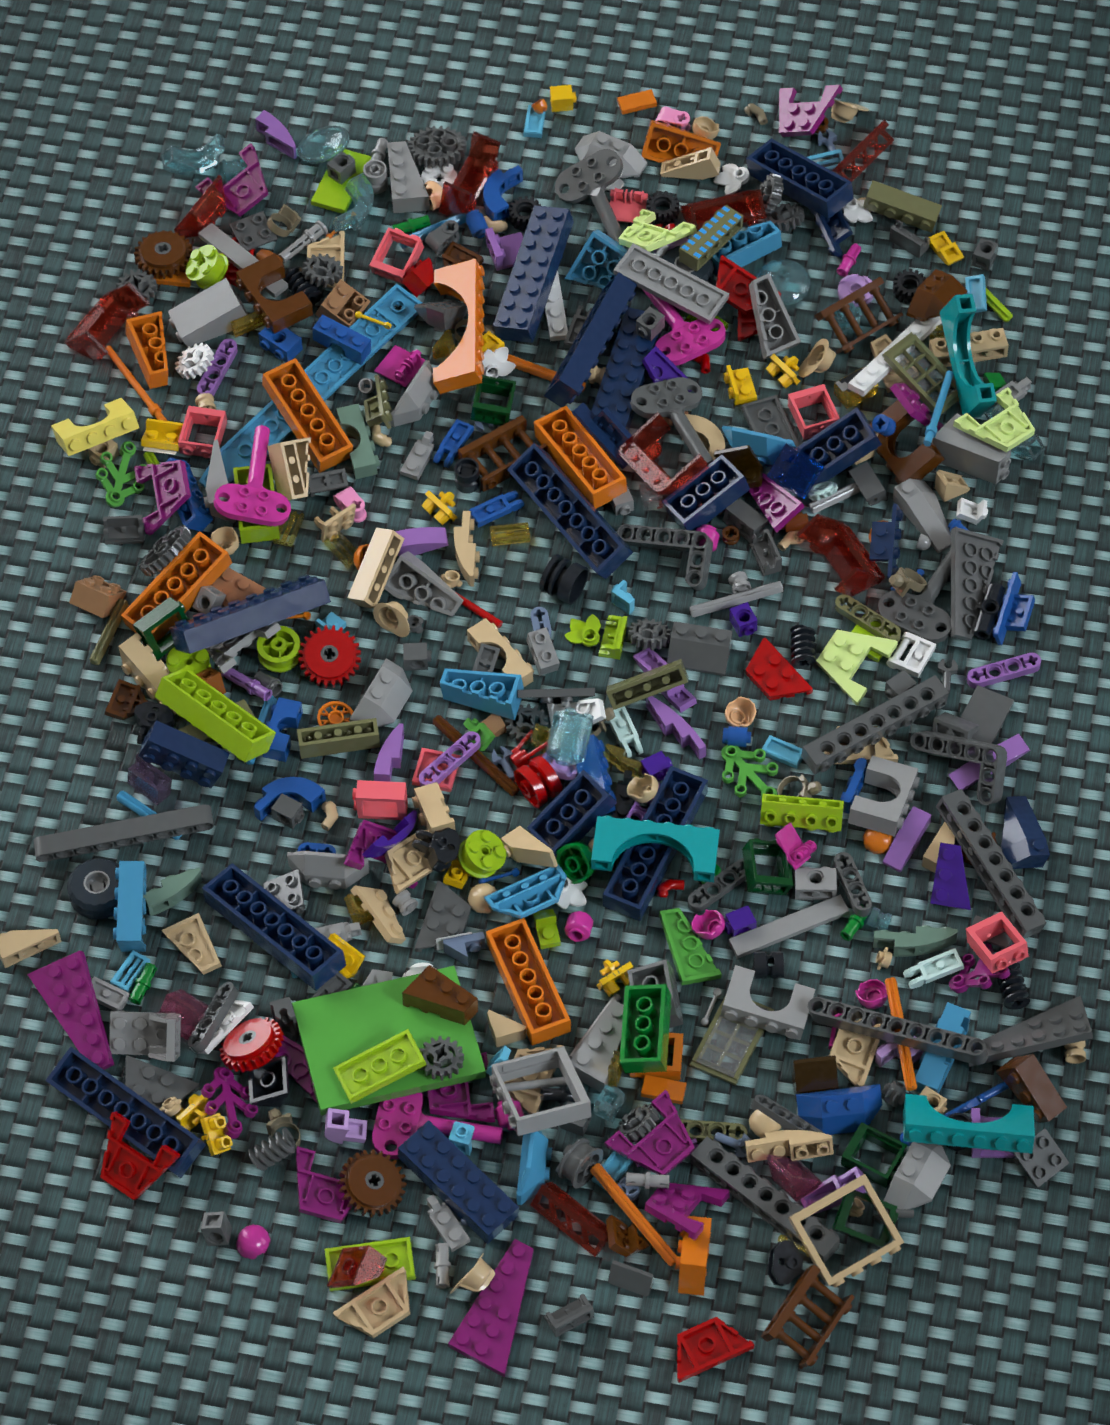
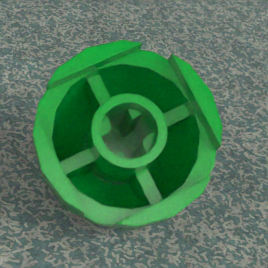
(575, 861)

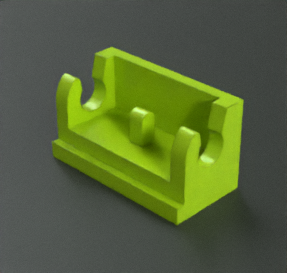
(613, 637)

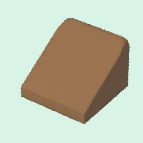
(495, 724)

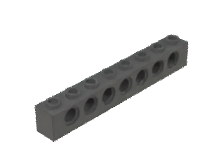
(830, 742)
(982, 860)
(751, 1198)

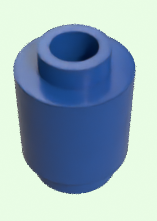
(476, 223)
(736, 736)

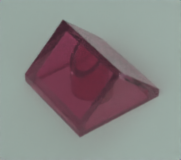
(189, 1008)
(792, 1176)

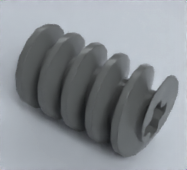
(274, 1151)

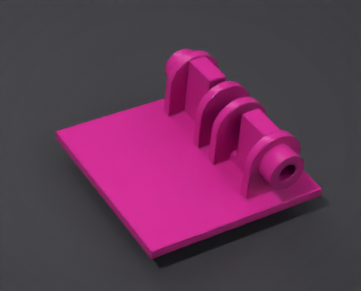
(400, 365)
(795, 850)

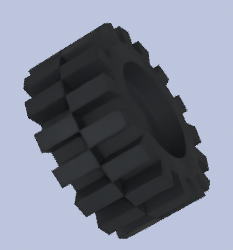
(663, 200)
(520, 206)
(906, 278)

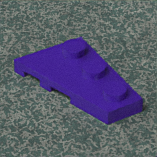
(661, 367)
(950, 878)

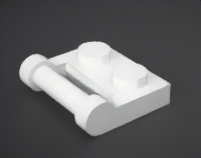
(917, 656)

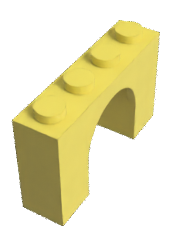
(75, 438)

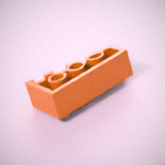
(148, 344)

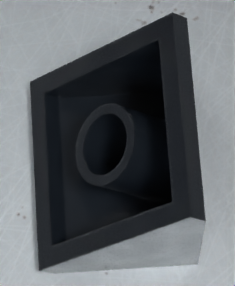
(269, 1083)

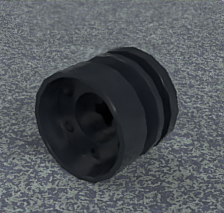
(564, 579)

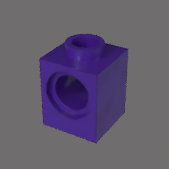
(743, 613)
(656, 765)
(739, 921)

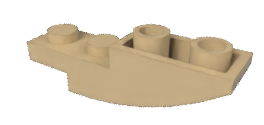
(466, 550)
(792, 1143)

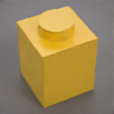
(562, 98)

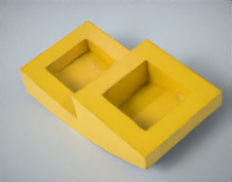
(945, 249)

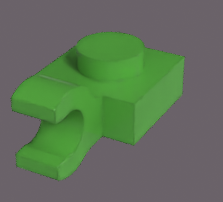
(484, 732)

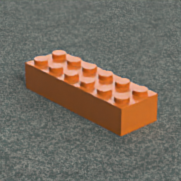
(307, 414)
(580, 457)
(194, 567)
(528, 981)

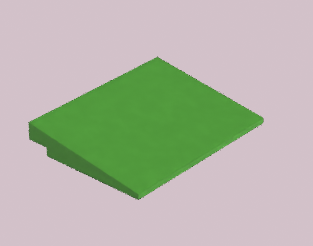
(359, 1018)

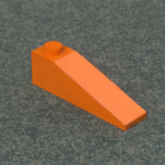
(668, 142)

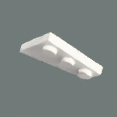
(590, 706)
(234, 1016)

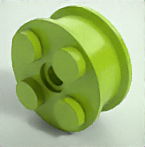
(206, 266)
(279, 651)
(195, 662)
(481, 854)

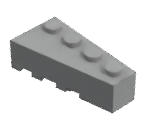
(406, 184)
(772, 320)
(597, 1050)

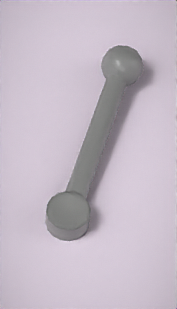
(717, 993)

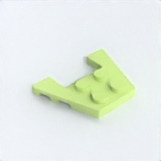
(651, 236)
(1003, 430)
(845, 655)

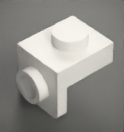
(971, 511)

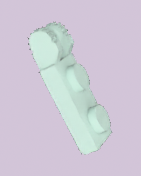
(625, 731)
(934, 968)

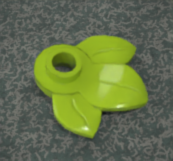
(582, 630)

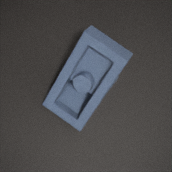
(459, 946)

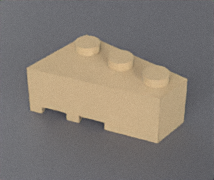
(290, 467)
(432, 808)

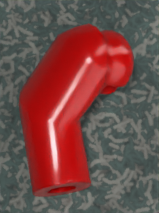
(704, 361)

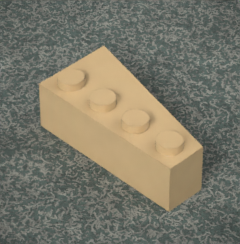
(142, 665)

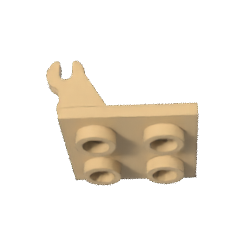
(338, 522)

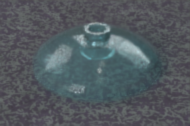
(323, 144)
(793, 284)

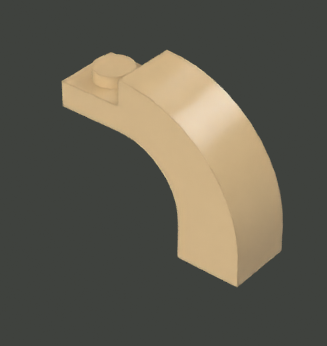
(708, 433)

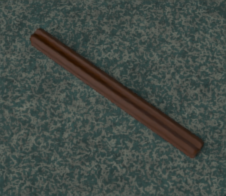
(478, 757)

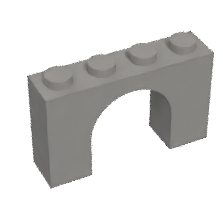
(885, 816)
(740, 1007)

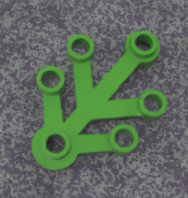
(120, 476)
(747, 770)

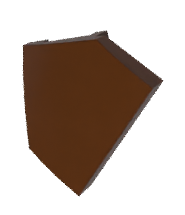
(456, 254)
(124, 700)
(624, 1239)

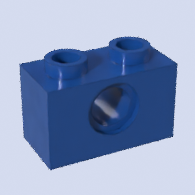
(283, 344)

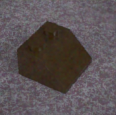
(814, 1075)

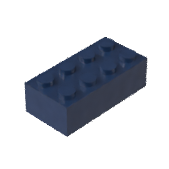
(841, 444)
(706, 494)
(183, 754)
(572, 812)

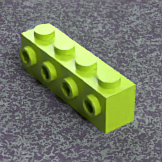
(802, 812)

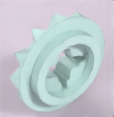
(822, 490)

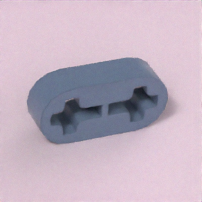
(536, 625)

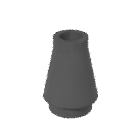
(269, 682)

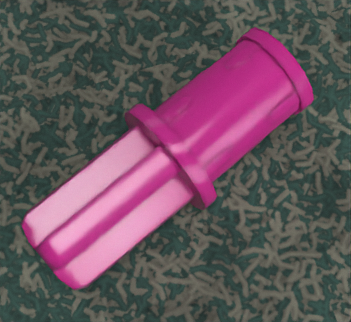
(848, 260)

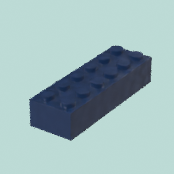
(802, 178)
(458, 1182)

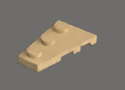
(194, 943)

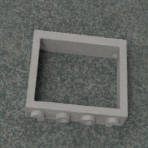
(534, 1064)

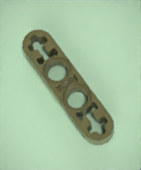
(870, 616)
(707, 1126)

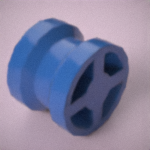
(887, 428)

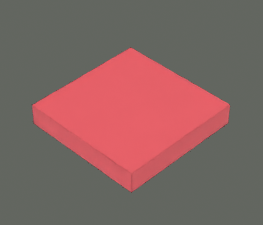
(426, 757)

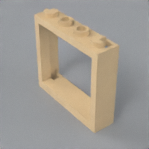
(856, 1268)

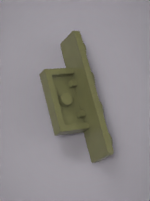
(377, 407)

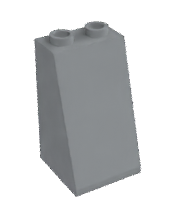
(207, 314)
(971, 454)

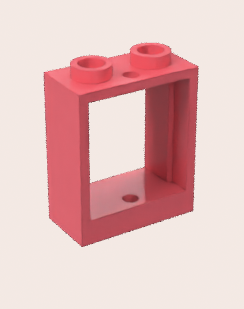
(390, 272)
(810, 397)
(201, 416)
(380, 800)
(990, 928)

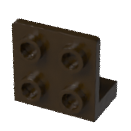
(746, 462)

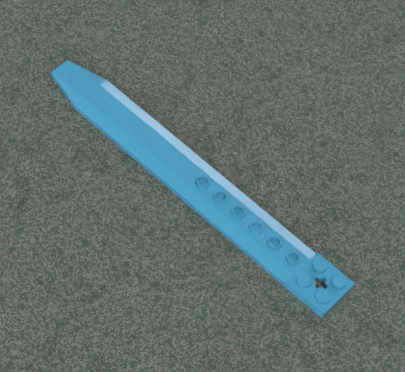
(326, 374)

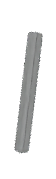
(736, 599)

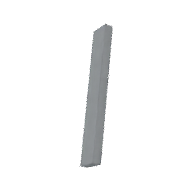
(236, 254)
(788, 926)

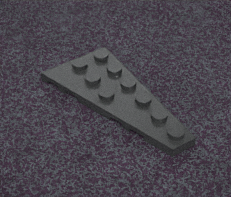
(971, 573)
(1047, 1030)

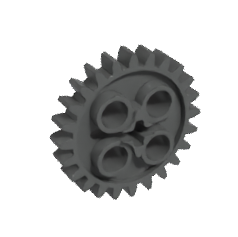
(437, 146)
(165, 550)

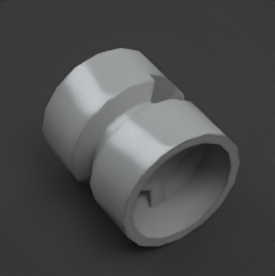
(377, 175)

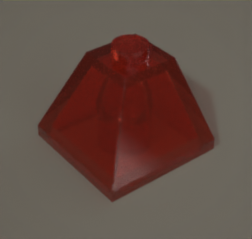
(357, 1266)

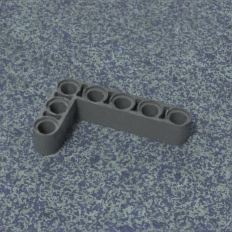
(673, 543)
(967, 753)

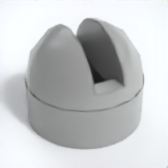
(366, 381)
(923, 542)

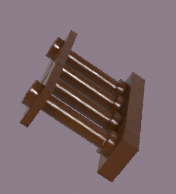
(843, 306)
(492, 440)
(786, 1313)

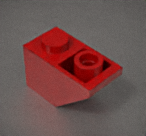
(419, 277)

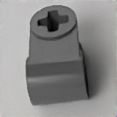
(441, 237)

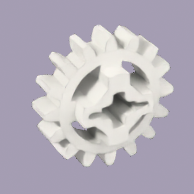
(194, 361)

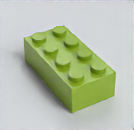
(250, 531)

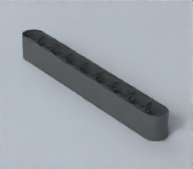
(123, 833)
(903, 1037)

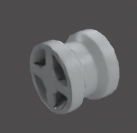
(739, 582)
(405, 902)

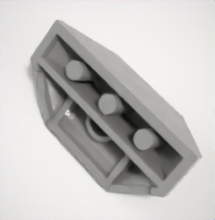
(632, 160)
(416, 398)
(384, 695)
(325, 869)
(918, 1176)

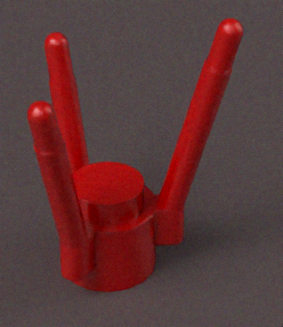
(521, 757)

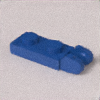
(454, 440)
(496, 508)
(854, 784)

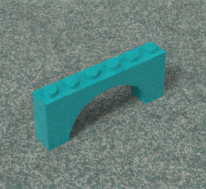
(956, 320)
(617, 835)
(926, 1125)

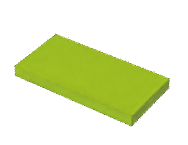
(333, 195)
(379, 1066)
(396, 1251)

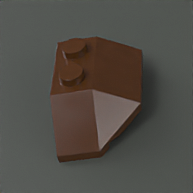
(934, 295)

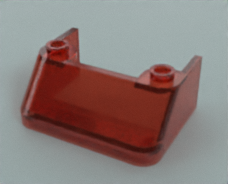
(481, 162)
(747, 203)
(105, 320)
(642, 451)
(843, 552)

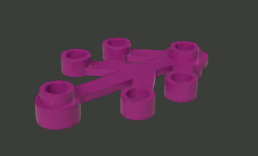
(964, 980)
(225, 1079)

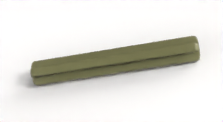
(108, 632)

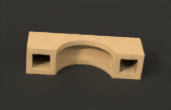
(488, 634)

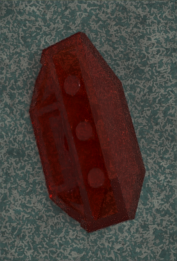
(205, 211)

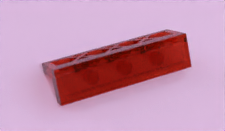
(850, 158)
(572, 1210)

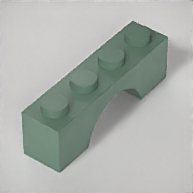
(362, 458)

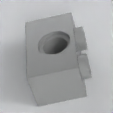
(542, 651)
(810, 891)

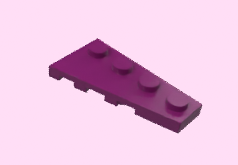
(776, 503)
(297, 1065)

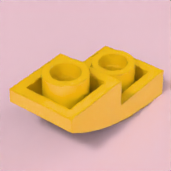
(456, 875)

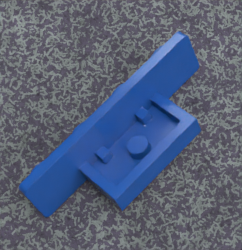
(1015, 610)

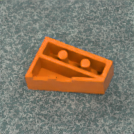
(693, 1259)

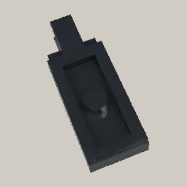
(624, 802)

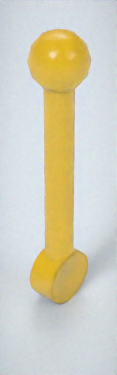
(387, 325)

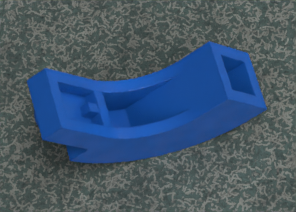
(497, 183)
(297, 788)

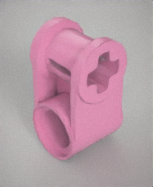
(674, 118)
(346, 498)

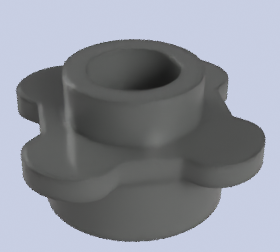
(417, 621)

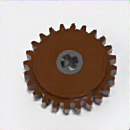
(163, 254)
(364, 1195)

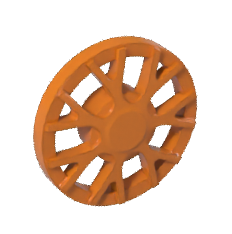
(334, 716)

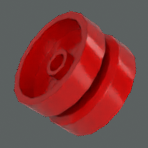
(538, 781)

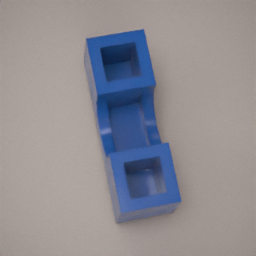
(354, 344)
(284, 715)

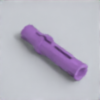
(252, 686)

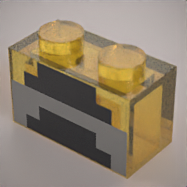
(848, 397)

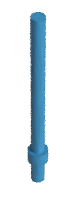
(931, 429)

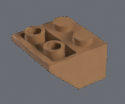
(343, 304)
(96, 595)

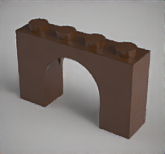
(275, 314)
(916, 464)

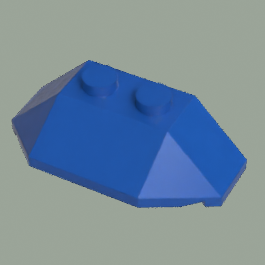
(840, 1109)

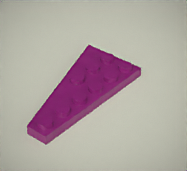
(72, 999)
(492, 1320)

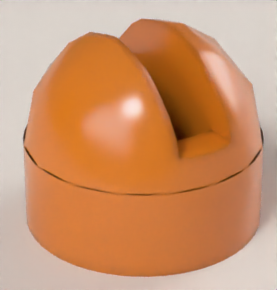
(540, 106)

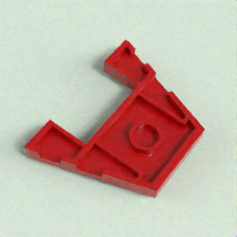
(128, 1168)

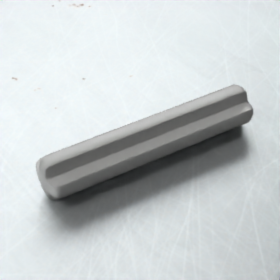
(840, 495)

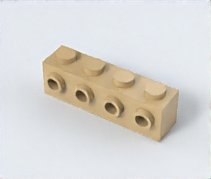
(984, 346)
(375, 568)

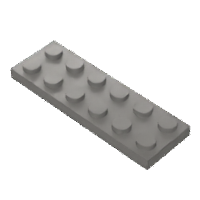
(672, 284)

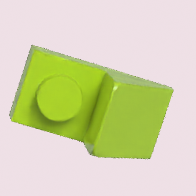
(546, 928)

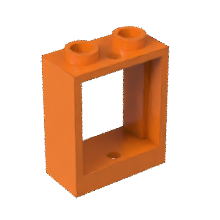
(674, 1071)

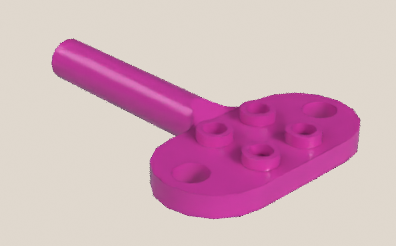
(687, 338)
(252, 501)
(403, 1116)

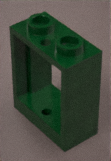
(492, 413)
(155, 618)
(766, 884)
(880, 1139)
(844, 1210)

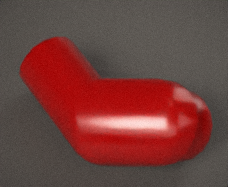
(670, 884)

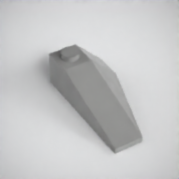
(215, 479)
(924, 511)
(417, 583)

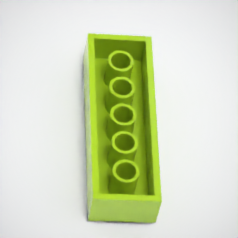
(215, 714)

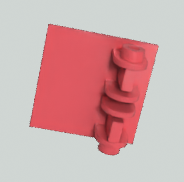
(627, 204)

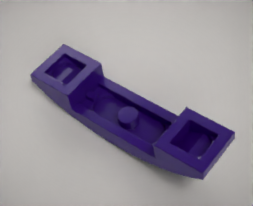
(382, 844)

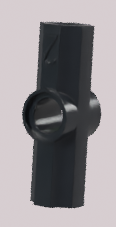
(991, 603)

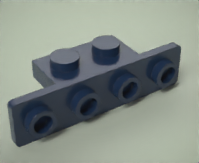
(834, 230)
(605, 430)
(885, 541)

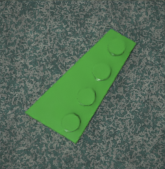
(686, 949)

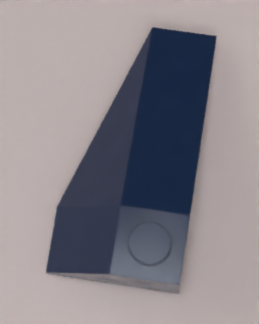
(1022, 836)

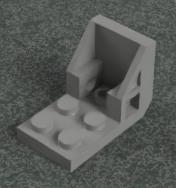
(146, 1034)

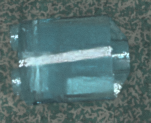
(569, 736)

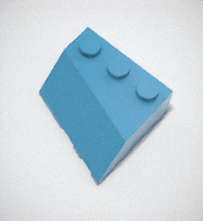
(597, 260)

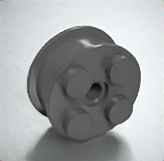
(578, 1161)

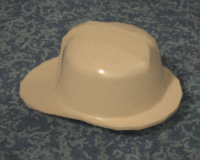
(845, 111)
(818, 359)
(392, 618)
(477, 1278)

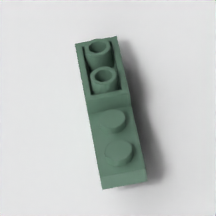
(173, 891)
(922, 942)

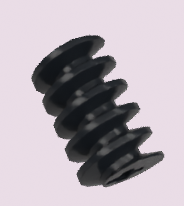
(297, 283)
(802, 646)
(1013, 989)

